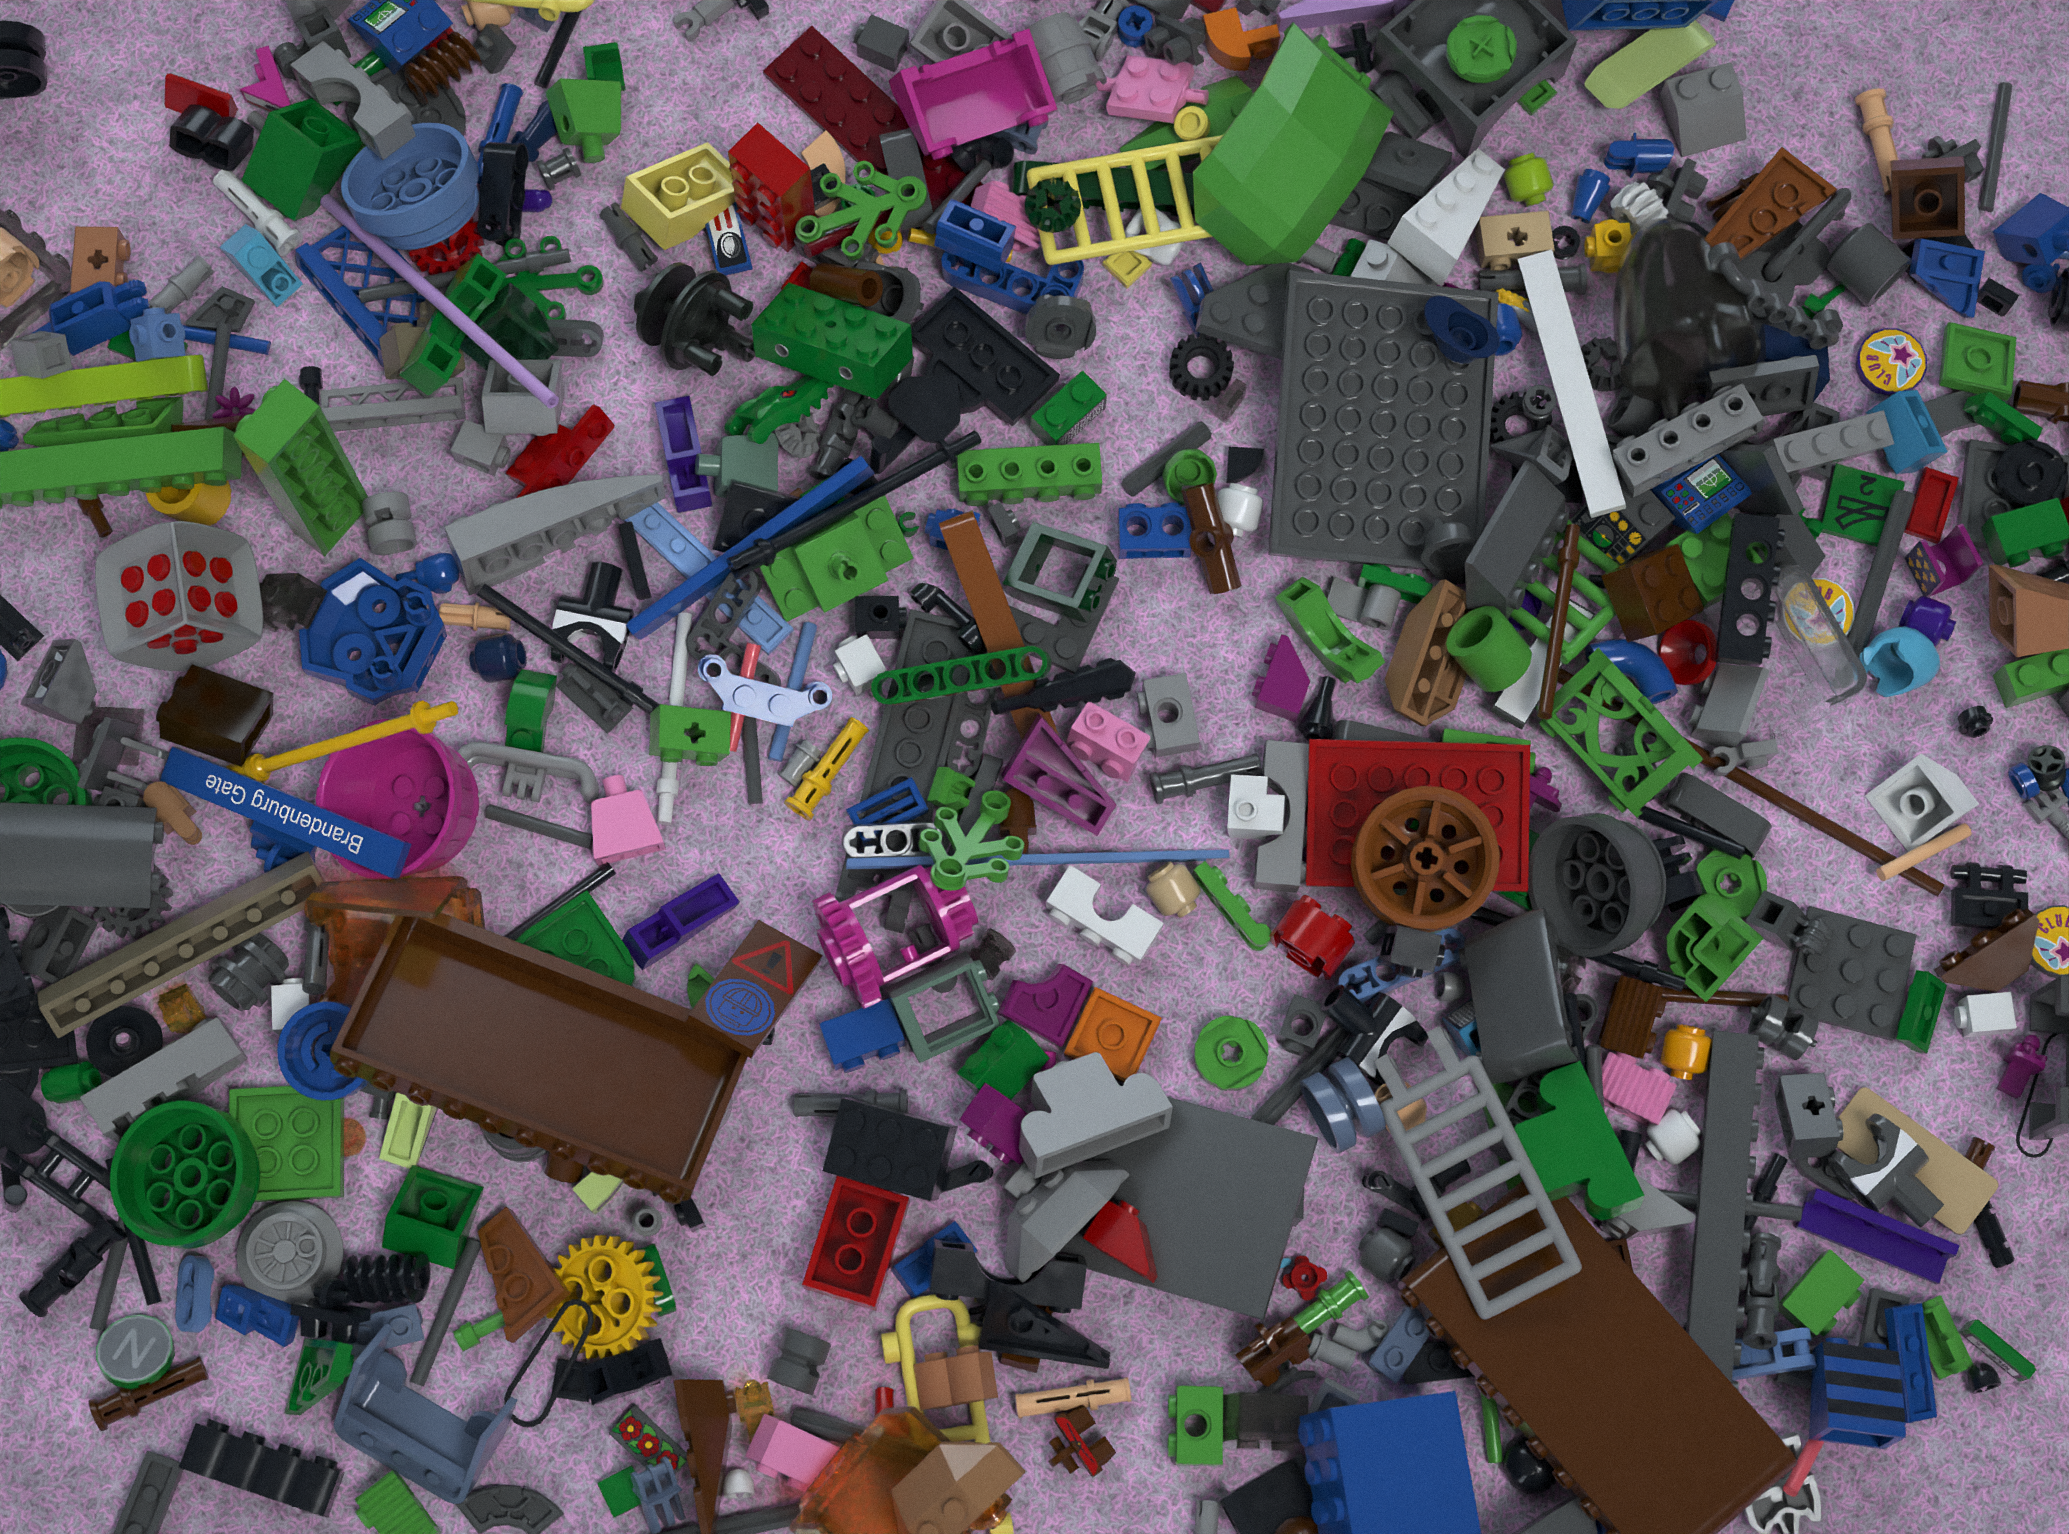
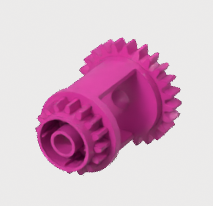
(850, 951)

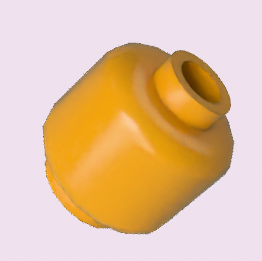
(1686, 1051)

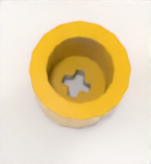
(199, 505)

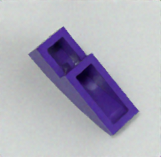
(680, 449)
(679, 921)

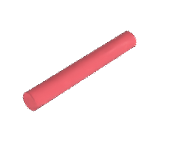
(747, 670)
(1803, 1467)

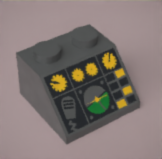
(1626, 531)

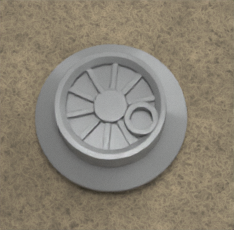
(290, 1251)

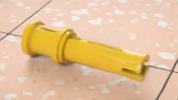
(817, 785)

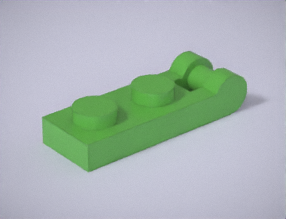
(1232, 907)

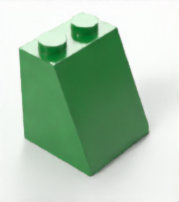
(300, 157)

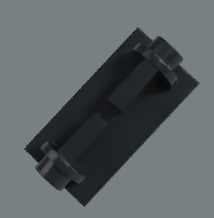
(16, 632)

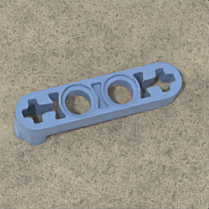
(1355, 975)

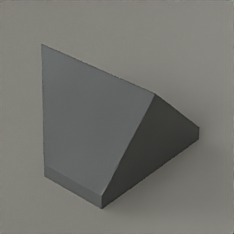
(1543, 448)

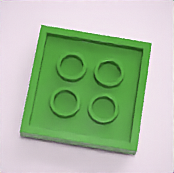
(294, 1140)

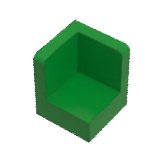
(604, 63)

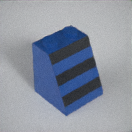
(1856, 1395)

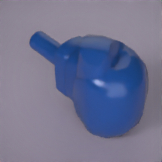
(436, 572)

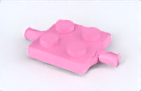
(1151, 89)

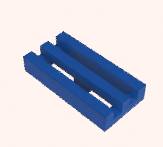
(879, 798)

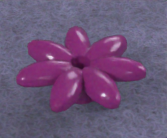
(234, 401)

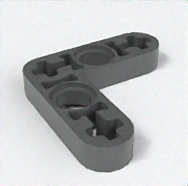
(721, 633)

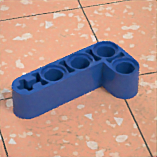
(1009, 280)

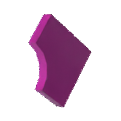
(1048, 1005)

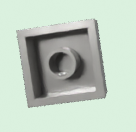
(513, 408)

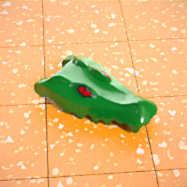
(777, 407)

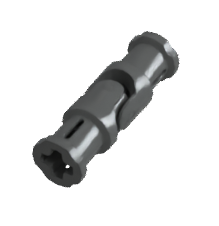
(838, 430)
(1762, 1291)

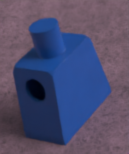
(2035, 232)

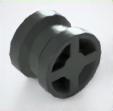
(2041, 760)

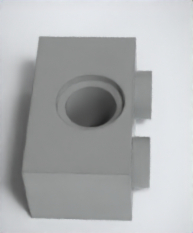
(1174, 695)

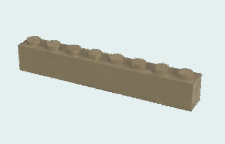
(179, 945)

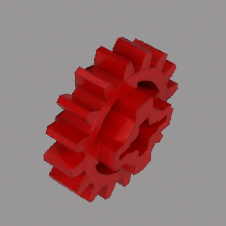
(467, 235)

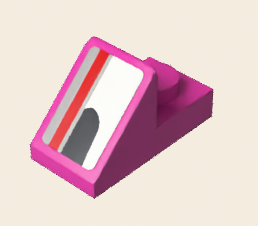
(270, 91)

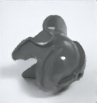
(899, 294)

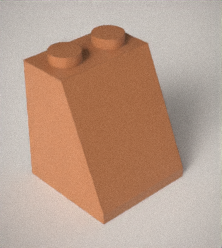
(2028, 611)

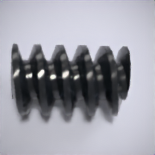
(386, 1279)

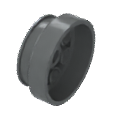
(1596, 882)

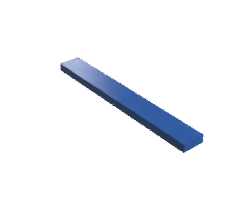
(718, 570)

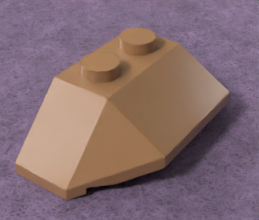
(1422, 673)
(953, 1487)

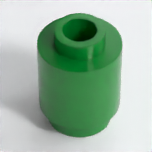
(69, 1082)

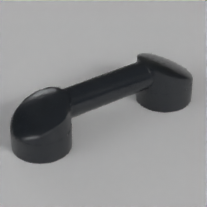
(931, 596)

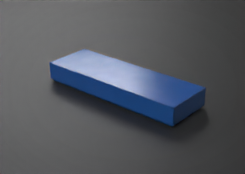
(1908, 1337)

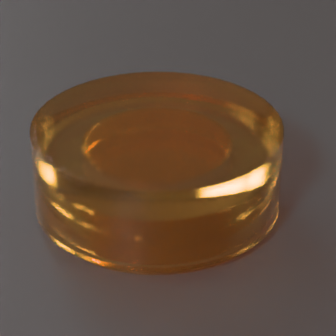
(354, 1137)

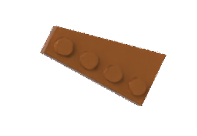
(1771, 204)

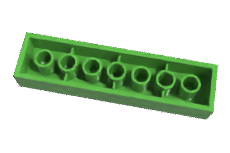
(302, 466)

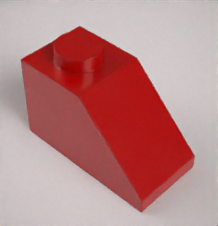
(1123, 1238)

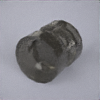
(992, 952)

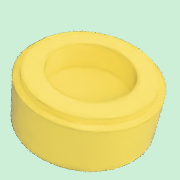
(1191, 123)

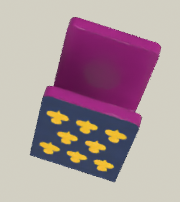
(1954, 551)

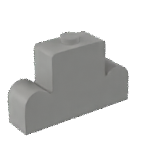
(1088, 1113)

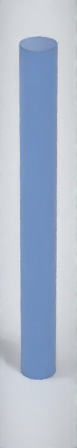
(795, 682)

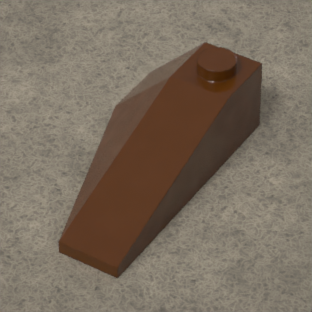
(707, 1427)

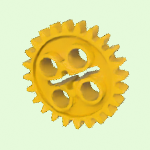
(607, 1295)

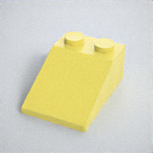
(679, 194)

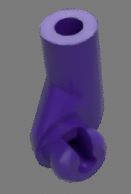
(537, 200)

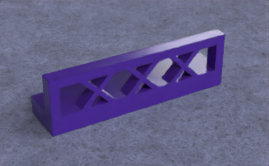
(1876, 1235)

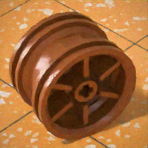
(1433, 809)

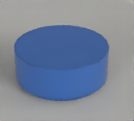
(2023, 781)

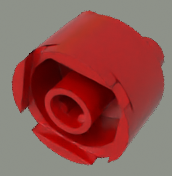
(1313, 937)

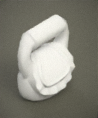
(1162, 254)

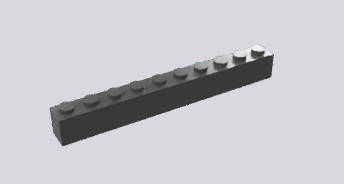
(1724, 1197)

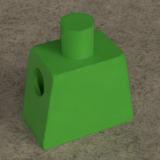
(586, 114)

